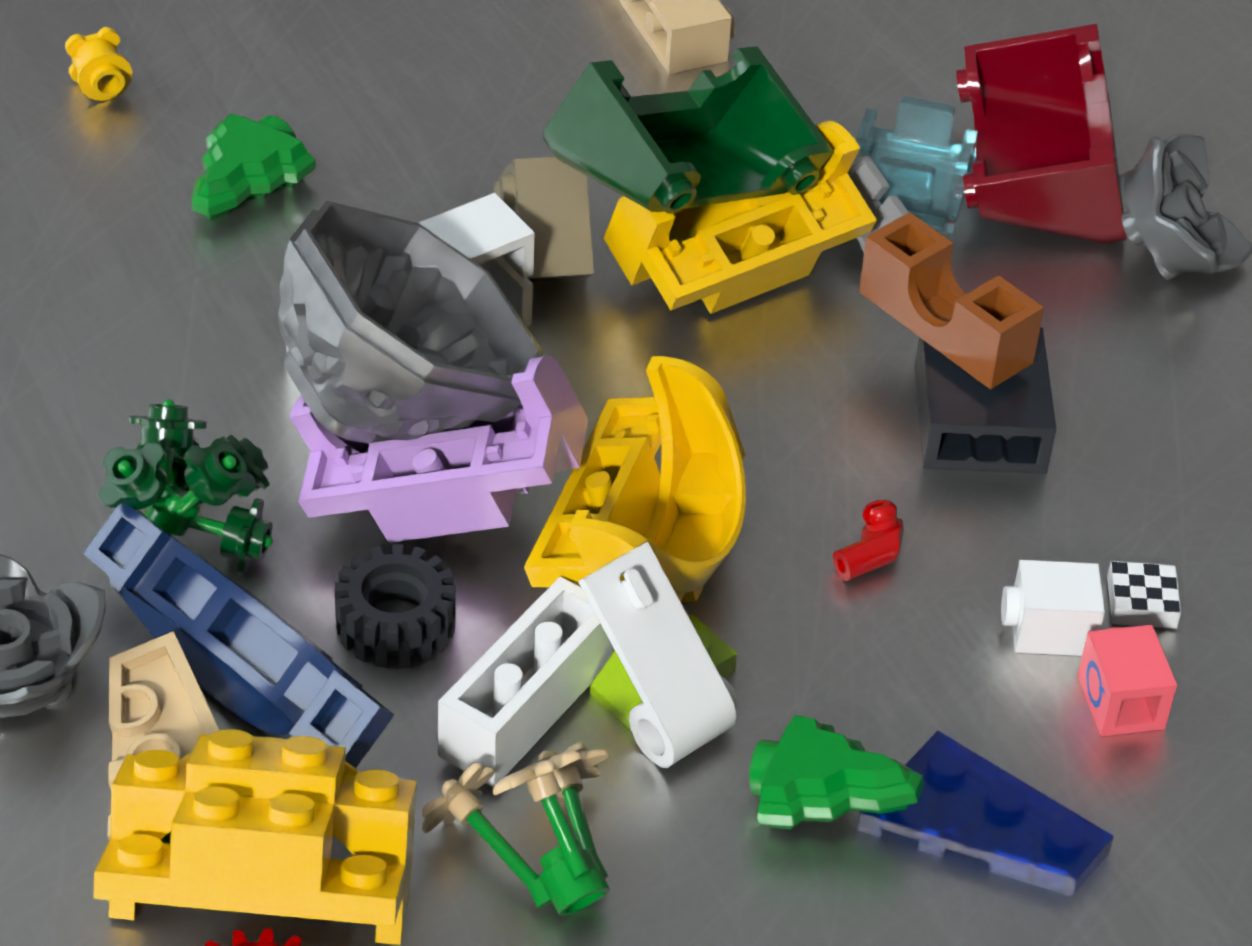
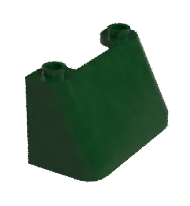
(691, 147)

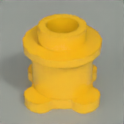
(98, 65)

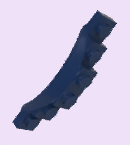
(234, 640)

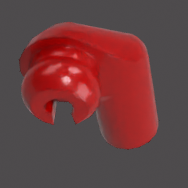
(878, 545)

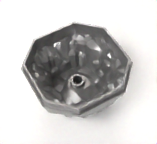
(395, 329)

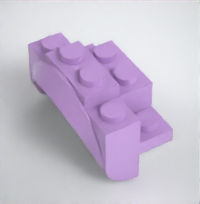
(451, 477)

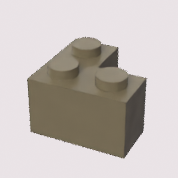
(556, 207)

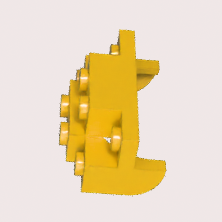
(742, 245)
(622, 500)
(258, 832)

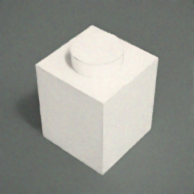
(1053, 606)

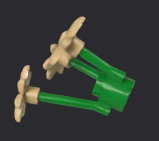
(572, 871)

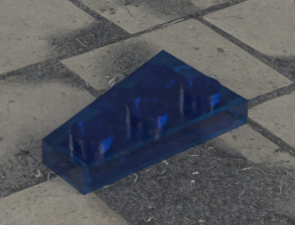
(995, 818)

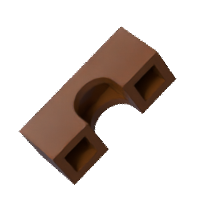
(911, 278)

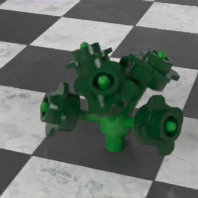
(176, 476)

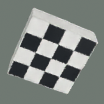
(1143, 594)

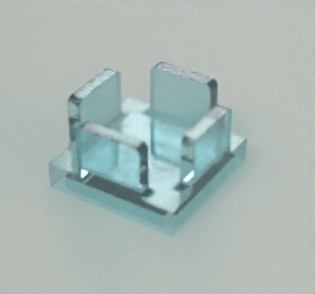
(921, 159)

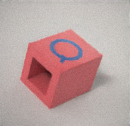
(1126, 680)

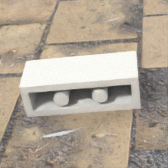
(523, 682)

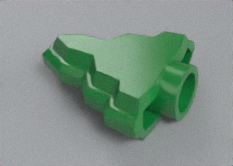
(248, 163)
(824, 776)

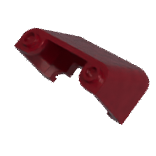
(1043, 135)

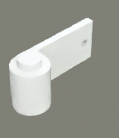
(664, 657)

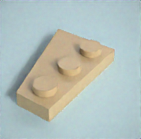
(154, 703)

